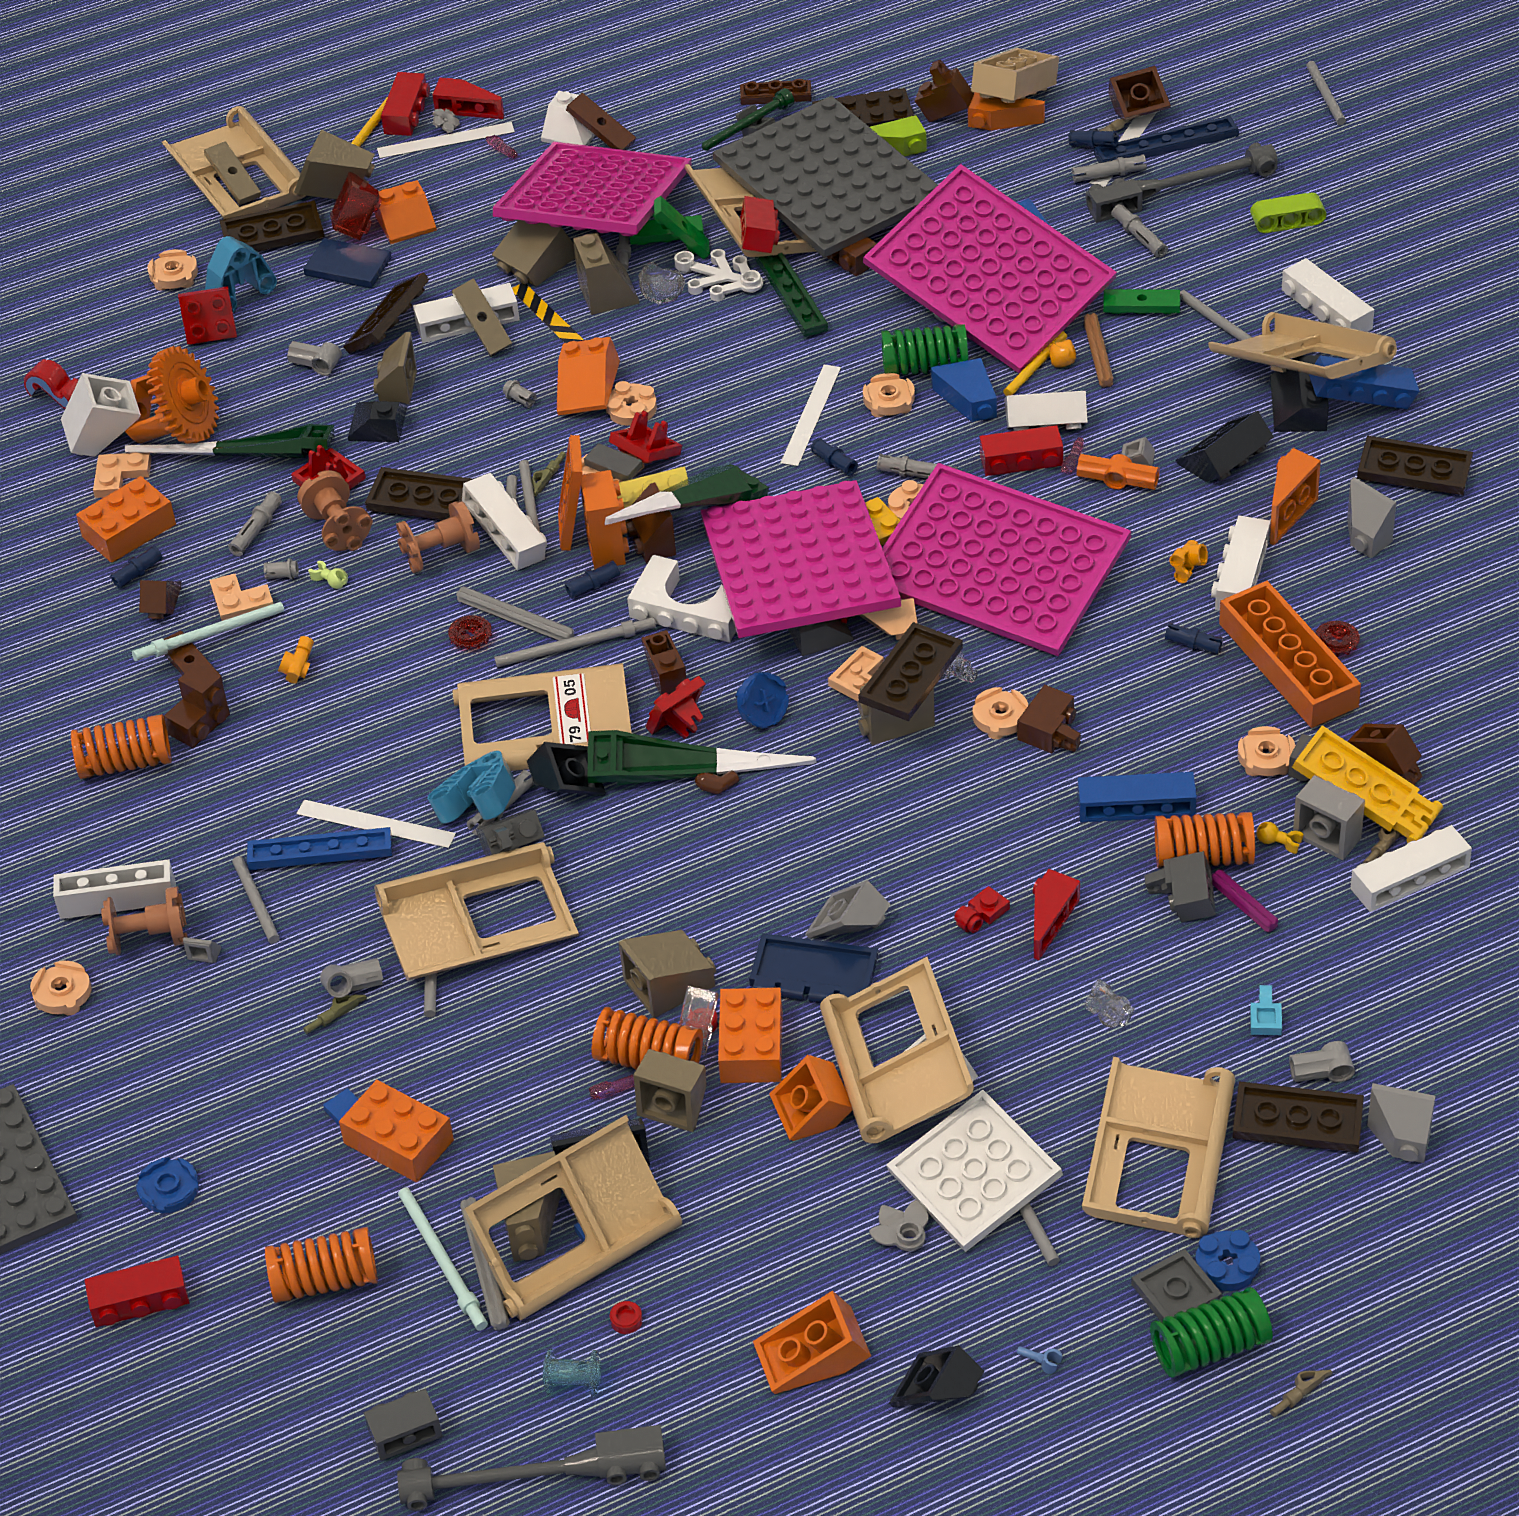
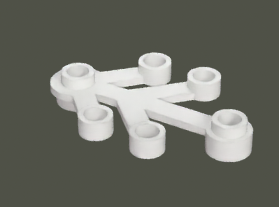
(748, 281)

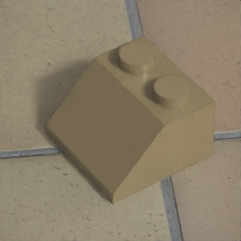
(397, 371)
(669, 1089)

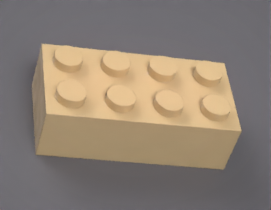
(1014, 74)

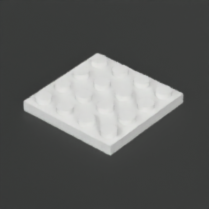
(974, 1170)

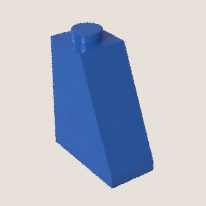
(966, 388)

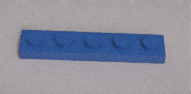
(319, 848)

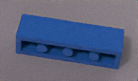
(1376, 385)
(1136, 796)

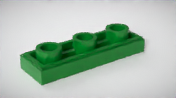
(681, 228)
(655, 232)
(1141, 301)

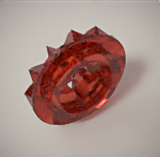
(474, 624)
(1339, 630)

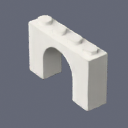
(652, 599)

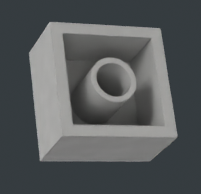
(1329, 817)

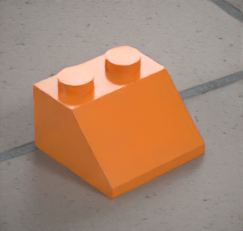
(404, 212)
(811, 1098)

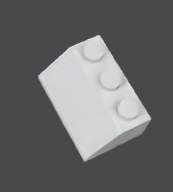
(1046, 410)

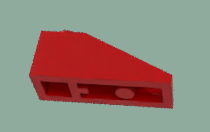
(467, 99)
(1054, 902)

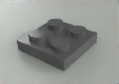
(1174, 1285)

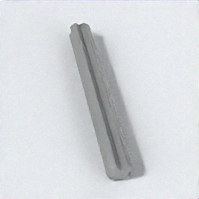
(514, 614)
(490, 1288)

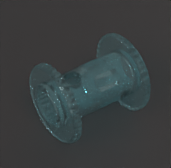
(571, 1372)

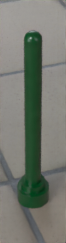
(782, 100)

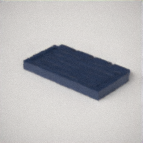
(812, 967)

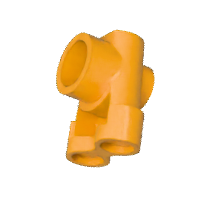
(1186, 558)
(296, 664)

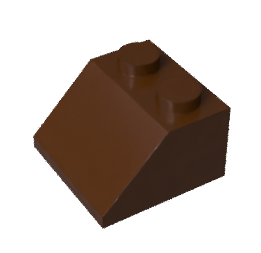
(1138, 93)
(652, 532)

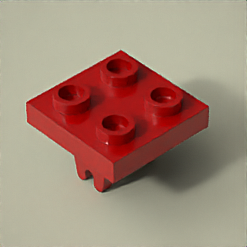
(207, 315)
(645, 442)
(326, 461)
(678, 708)

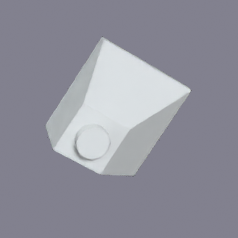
(561, 125)

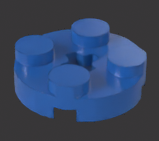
(1228, 1244)

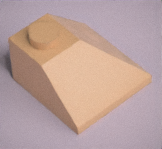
(894, 620)

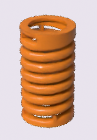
(123, 756)
(1201, 832)
(636, 1035)
(354, 1266)

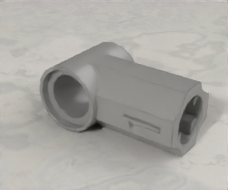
(321, 359)
(354, 977)
(1330, 1062)

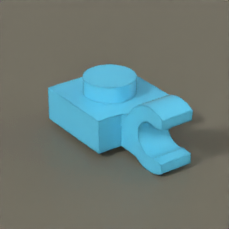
(1265, 1015)

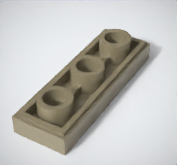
(232, 173)
(474, 304)

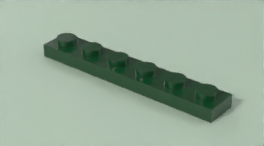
(793, 294)

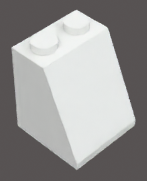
(98, 413)

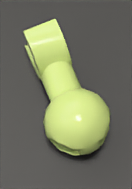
(336, 578)

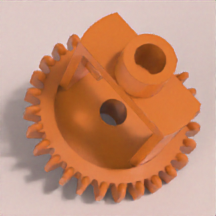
(182, 396)

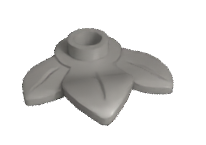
(898, 1225)

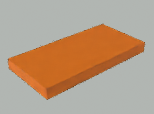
(570, 492)

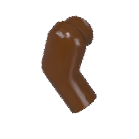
(716, 784)

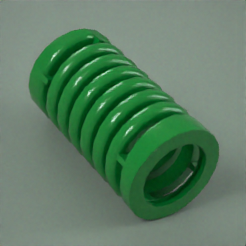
(922, 346)
(1211, 1332)

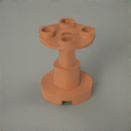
(327, 499)
(446, 532)
(155, 919)

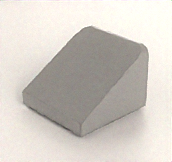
(1139, 451)
(201, 950)

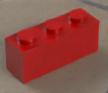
(405, 103)
(759, 224)
(1021, 450)
(136, 1291)

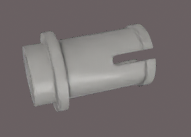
(515, 391)
(281, 569)

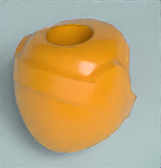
(1062, 353)

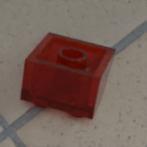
(355, 207)

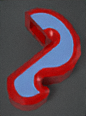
(52, 380)

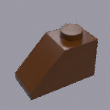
(158, 597)

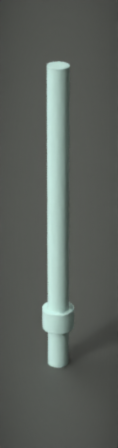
(161, 646)
(466, 1300)

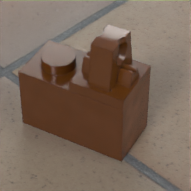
(944, 95)
(1046, 721)
(1391, 747)

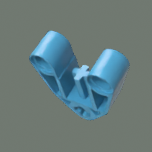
(235, 262)
(483, 781)

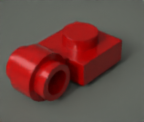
(985, 907)

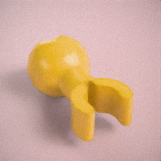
(1269, 833)

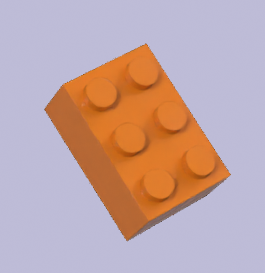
(599, 501)
(126, 519)
(750, 1035)
(396, 1130)

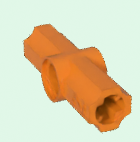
(1118, 471)

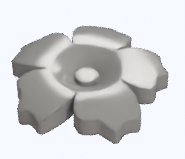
(445, 120)

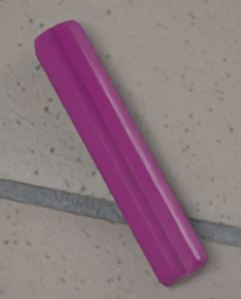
(1244, 901)

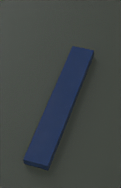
(1170, 140)

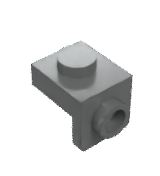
(765, 121)

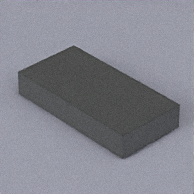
(605, 458)

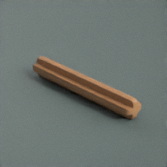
(1098, 350)

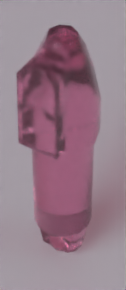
(497, 144)
(1071, 462)
(607, 1089)

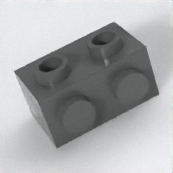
(403, 1424)

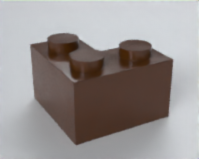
(201, 706)

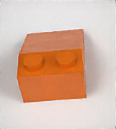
(586, 375)
(1294, 491)
(812, 1345)

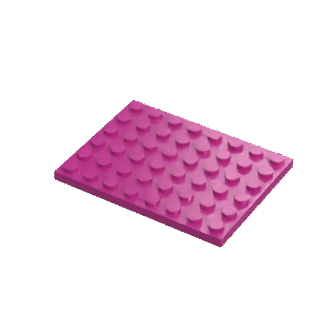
(592, 188)
(990, 267)
(1001, 558)
(799, 559)

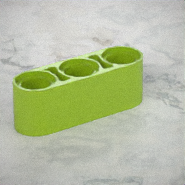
(1288, 212)

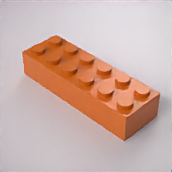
(1289, 654)

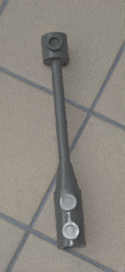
(1131, 192)
(613, 1458)

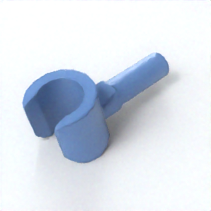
(1050, 1354)

